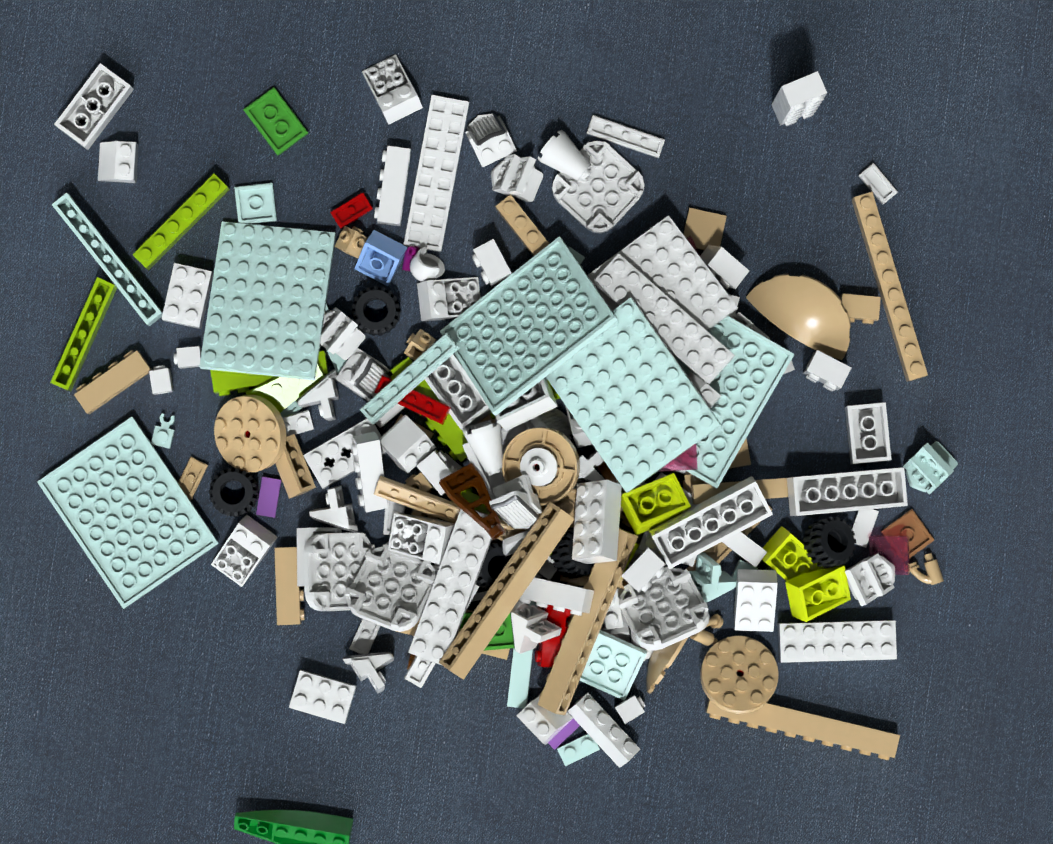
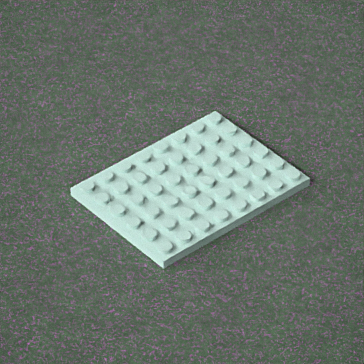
(267, 300)
(528, 325)
(744, 392)
(633, 398)
(128, 512)

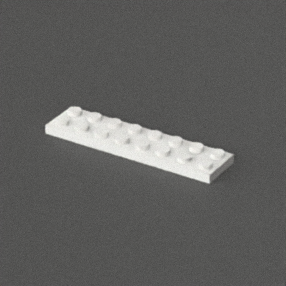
(436, 173)
(674, 326)
(451, 589)

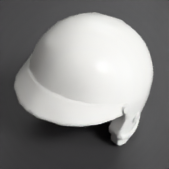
(426, 266)

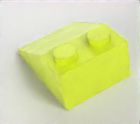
(654, 503)
(788, 555)
(817, 592)

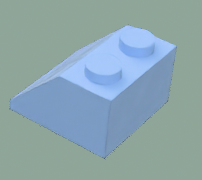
(380, 257)

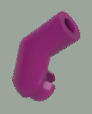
(409, 254)

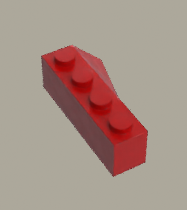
(550, 648)

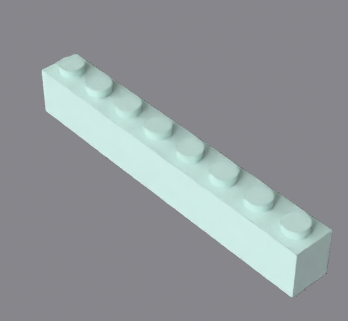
(107, 259)

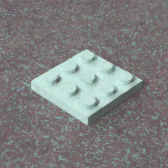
(613, 665)

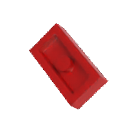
(351, 210)

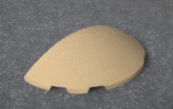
(805, 312)
(659, 662)

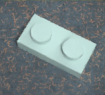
(577, 749)

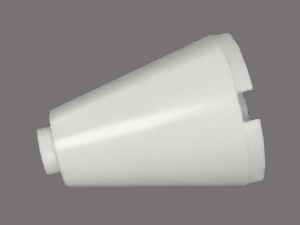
(565, 157)
(486, 443)

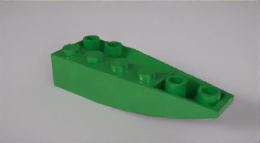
(295, 826)

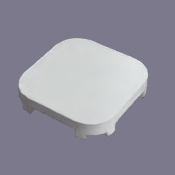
(605, 194)
(331, 567)
(391, 589)
(666, 611)

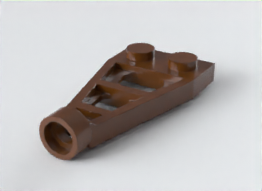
(464, 479)

